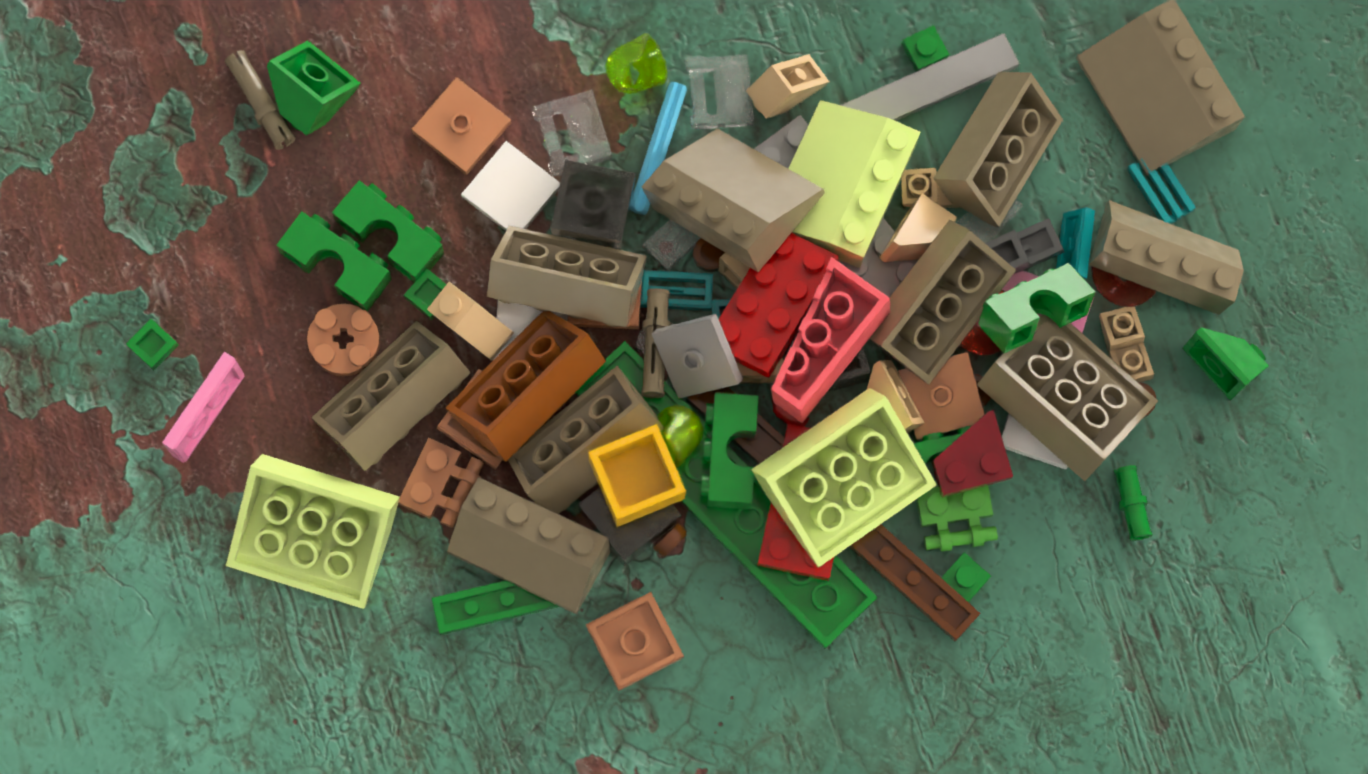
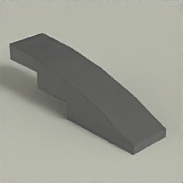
(1028, 245)

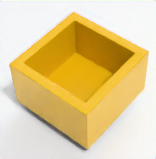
(636, 475)

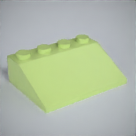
(859, 166)
(844, 476)
(311, 530)

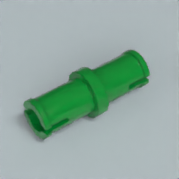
(1133, 503)

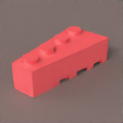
(830, 336)

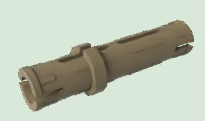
(264, 107)
(656, 318)

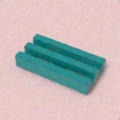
(1151, 198)
(1076, 239)
(682, 304)

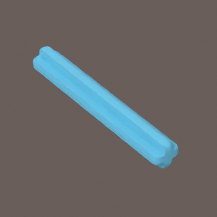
(659, 143)

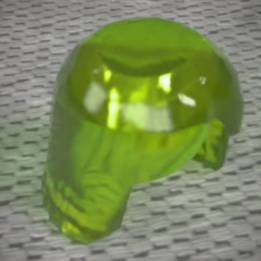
(645, 57)
(681, 431)

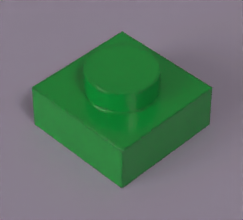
(925, 48)
(424, 292)
(152, 344)
(966, 577)

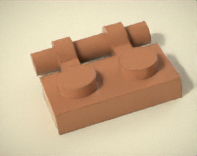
(430, 478)

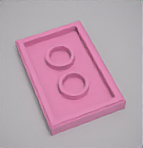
(204, 408)

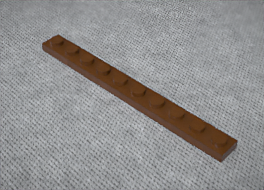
(877, 547)

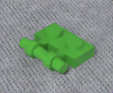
(959, 507)

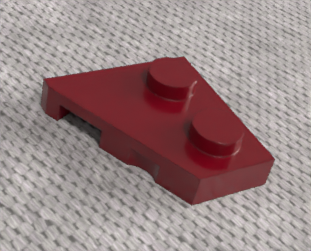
(973, 459)

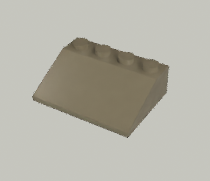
(1160, 87)
(731, 197)
(1068, 395)

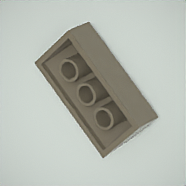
(999, 147)
(1167, 258)
(566, 276)
(940, 300)
(391, 395)
(555, 458)
(528, 545)

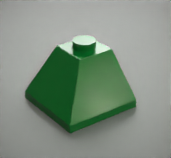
(309, 86)
(1226, 359)

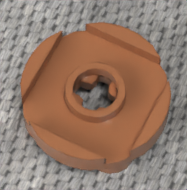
(357, 354)

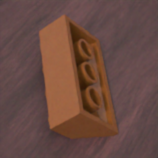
(526, 384)

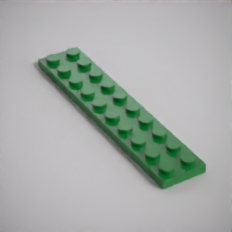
(816, 604)

